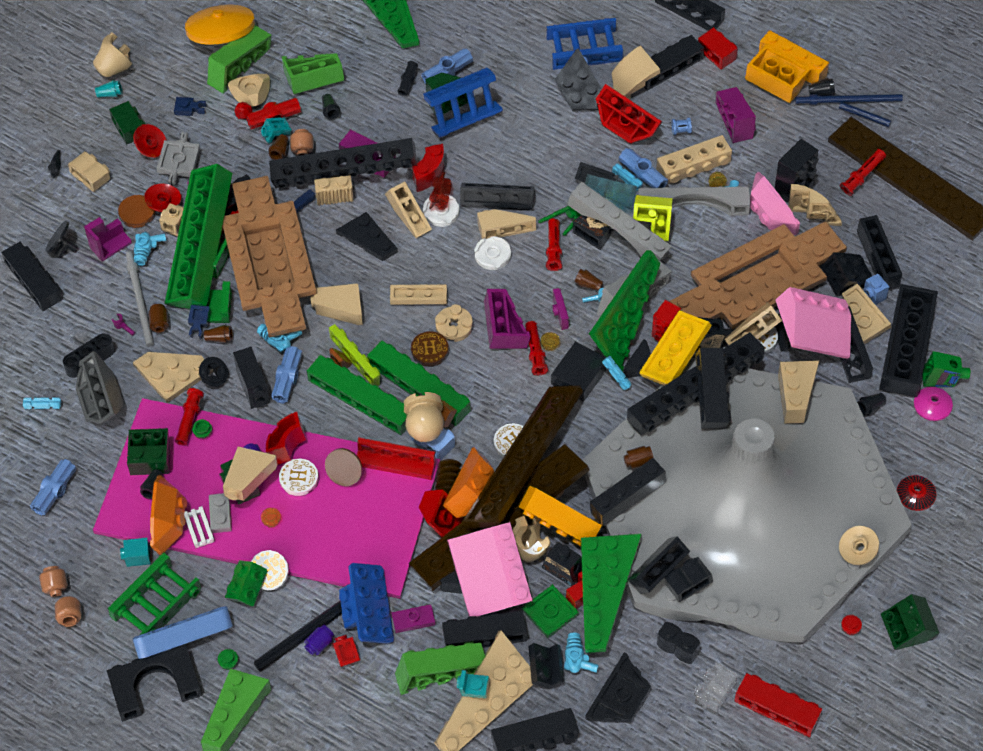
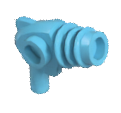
(143, 246)
(279, 342)
(575, 655)

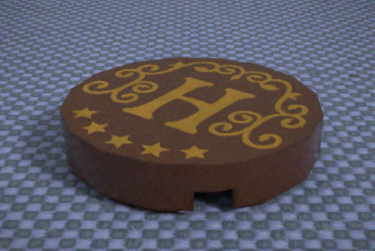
(429, 348)

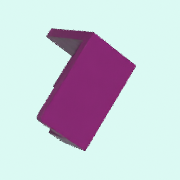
(106, 239)

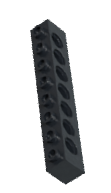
(334, 158)
(639, 415)

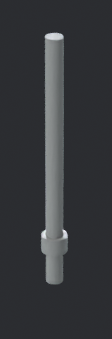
(133, 270)

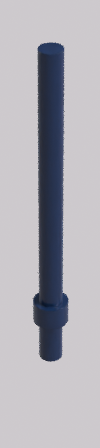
(813, 99)

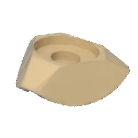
(250, 89)

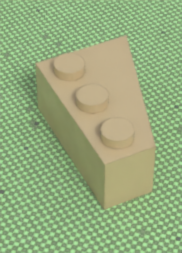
(796, 386)

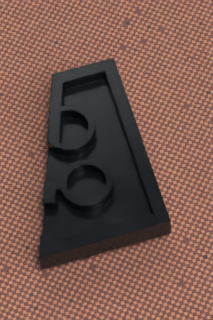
(368, 235)

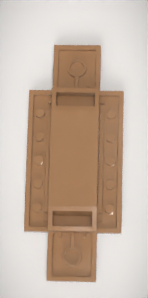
(262, 259)
(763, 283)

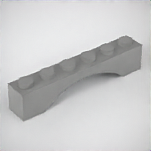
(731, 200)
(591, 204)

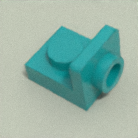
(275, 127)
(473, 685)

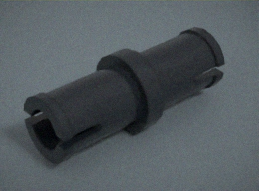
(407, 78)

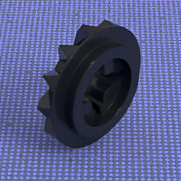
(221, 373)

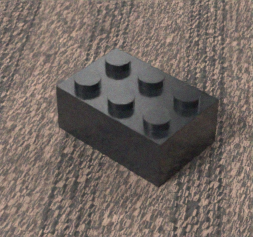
(796, 167)

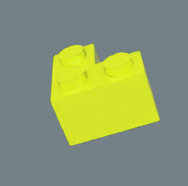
(656, 211)

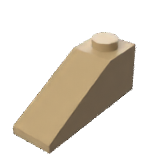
(408, 209)
(504, 223)
(758, 324)

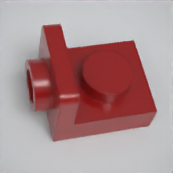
(345, 650)

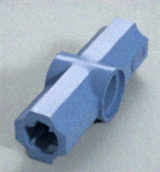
(449, 64)
(642, 169)
(286, 375)
(53, 487)

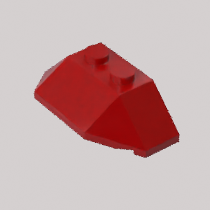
(625, 116)

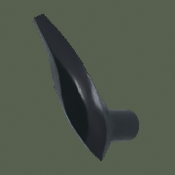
(54, 166)

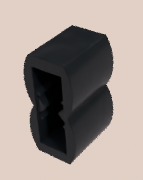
(688, 579)
(681, 644)

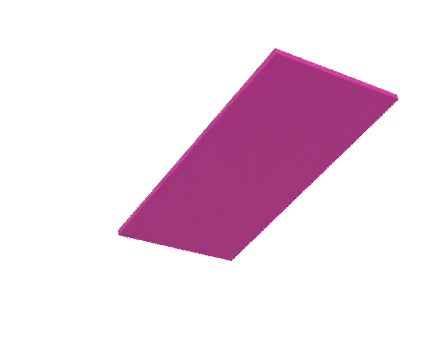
(317, 532)

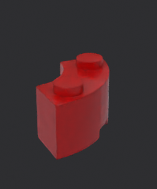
(429, 167)
(285, 438)

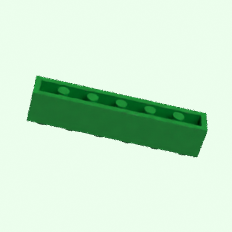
(415, 379)
(358, 393)

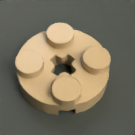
(452, 314)

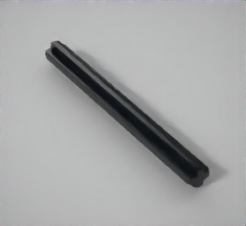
(297, 637)

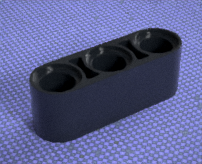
(96, 345)

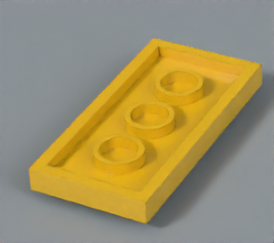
(675, 348)

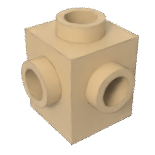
(171, 219)

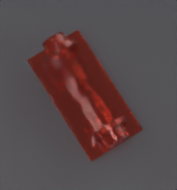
(437, 198)

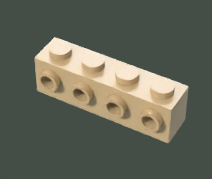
(694, 159)

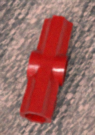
(273, 110)

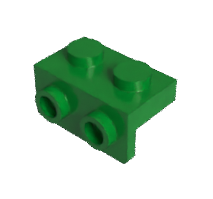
(246, 582)

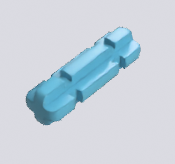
(627, 176)
(616, 372)
(42, 402)

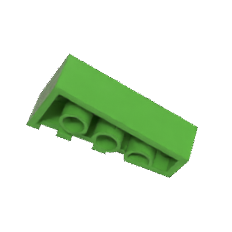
(236, 58)
(437, 665)
(236, 704)

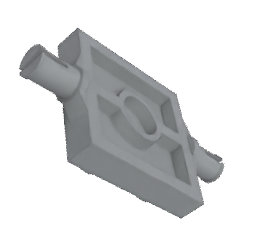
(178, 158)

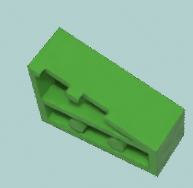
(312, 72)

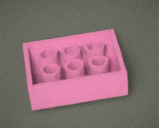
(816, 322)
(489, 570)

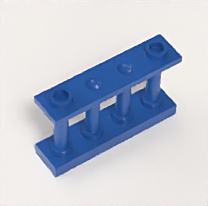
(595, 54)
(456, 88)

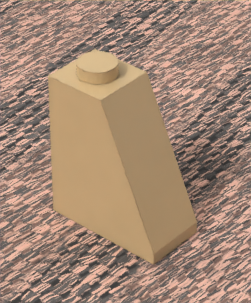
(339, 303)
(247, 472)

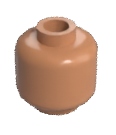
(301, 142)
(53, 581)
(68, 611)

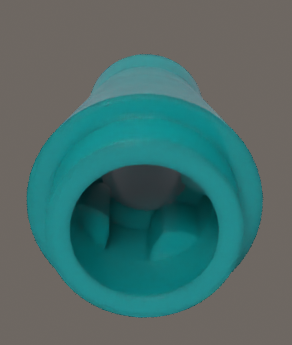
(110, 89)

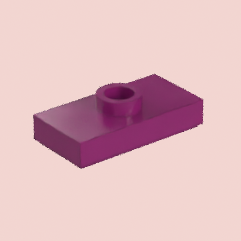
(559, 309)
(413, 618)

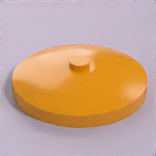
(220, 24)

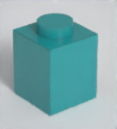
(136, 552)

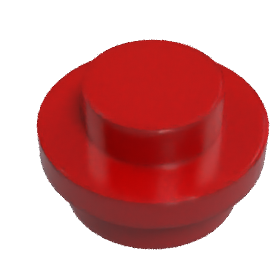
(242, 110)
(851, 624)

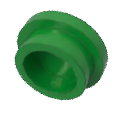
(202, 428)
(227, 659)

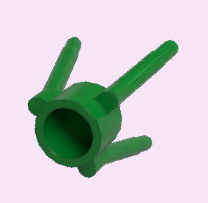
(571, 213)

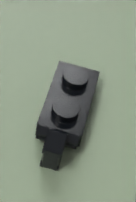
(585, 169)

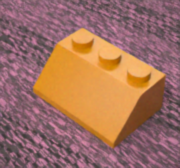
(777, 73)

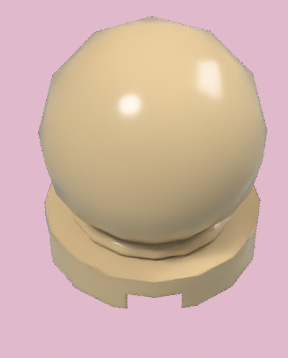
(424, 416)

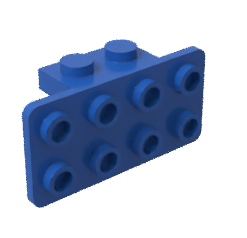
(366, 604)

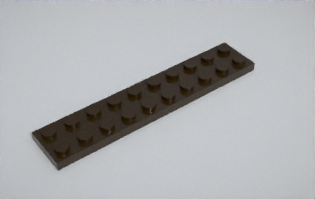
(911, 178)
(522, 457)
(549, 476)

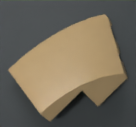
(633, 72)
(813, 203)

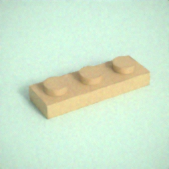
(418, 294)

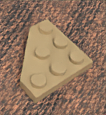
(169, 372)

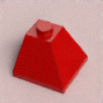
(436, 514)

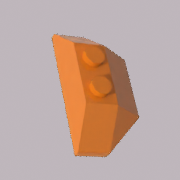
(468, 484)
(166, 515)

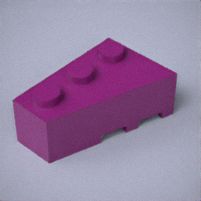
(736, 114)
(503, 323)

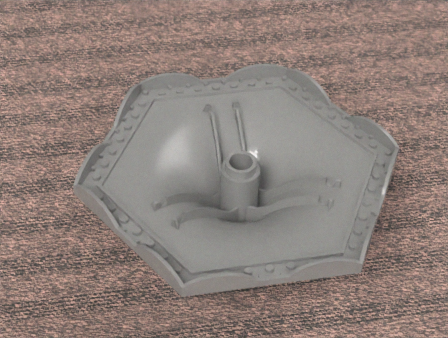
(758, 506)

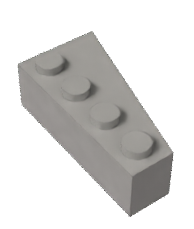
(610, 291)

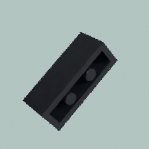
(658, 565)

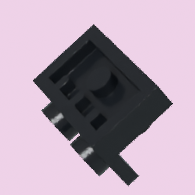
(546, 665)

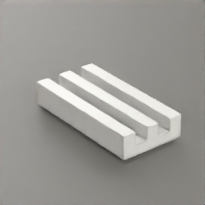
(194, 513)

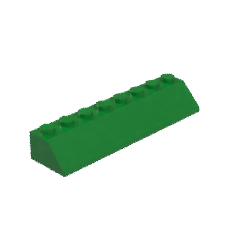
(198, 237)

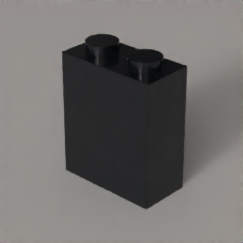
(579, 368)
(251, 377)

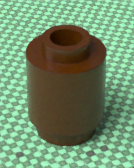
(158, 318)
(637, 456)

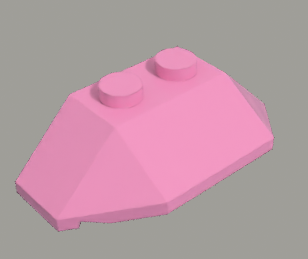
(770, 206)

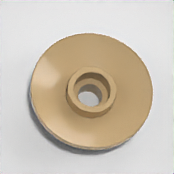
(853, 539)

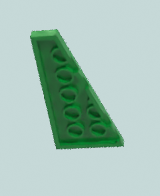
(396, 19)
(623, 314)
(605, 577)

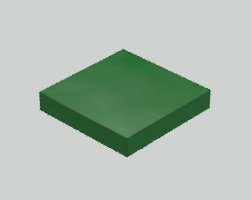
(550, 611)

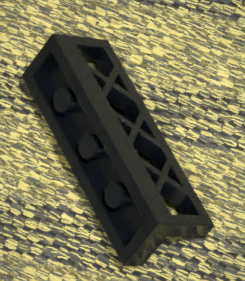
(706, 8)
(497, 195)
(860, 353)

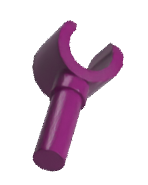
(121, 324)

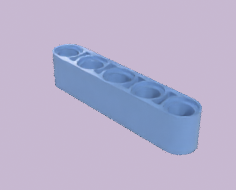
(182, 632)

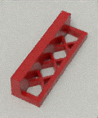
(394, 460)

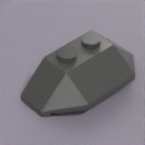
(97, 390)

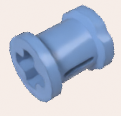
(686, 123)

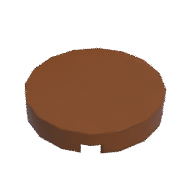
(135, 212)

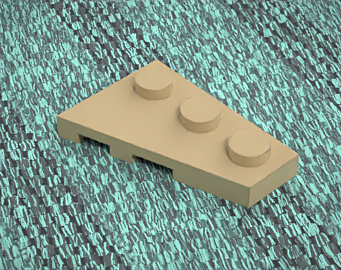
(866, 314)

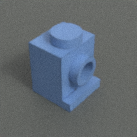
(876, 289)

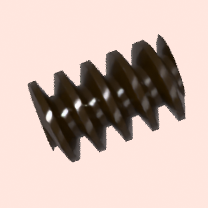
(447, 474)

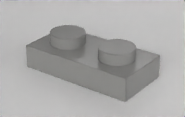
(219, 513)

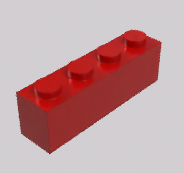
(778, 704)

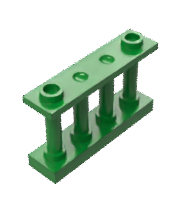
(148, 581)

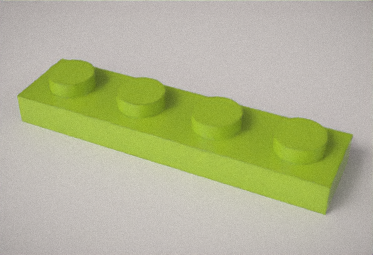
(351, 351)

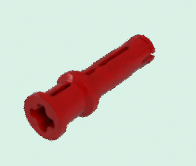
(857, 177)
(553, 251)
(536, 355)
(190, 408)

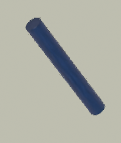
(862, 113)

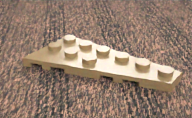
(508, 680)

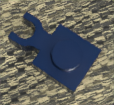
(186, 106)
(198, 317)

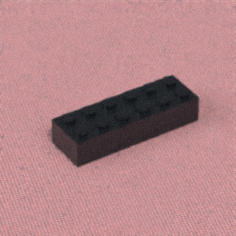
(908, 340)

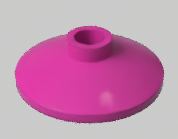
(933, 410)

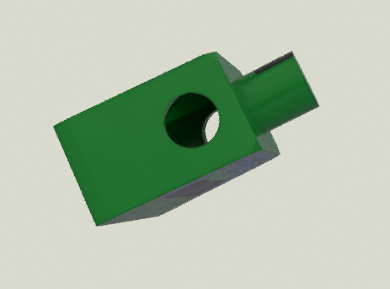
(943, 370)

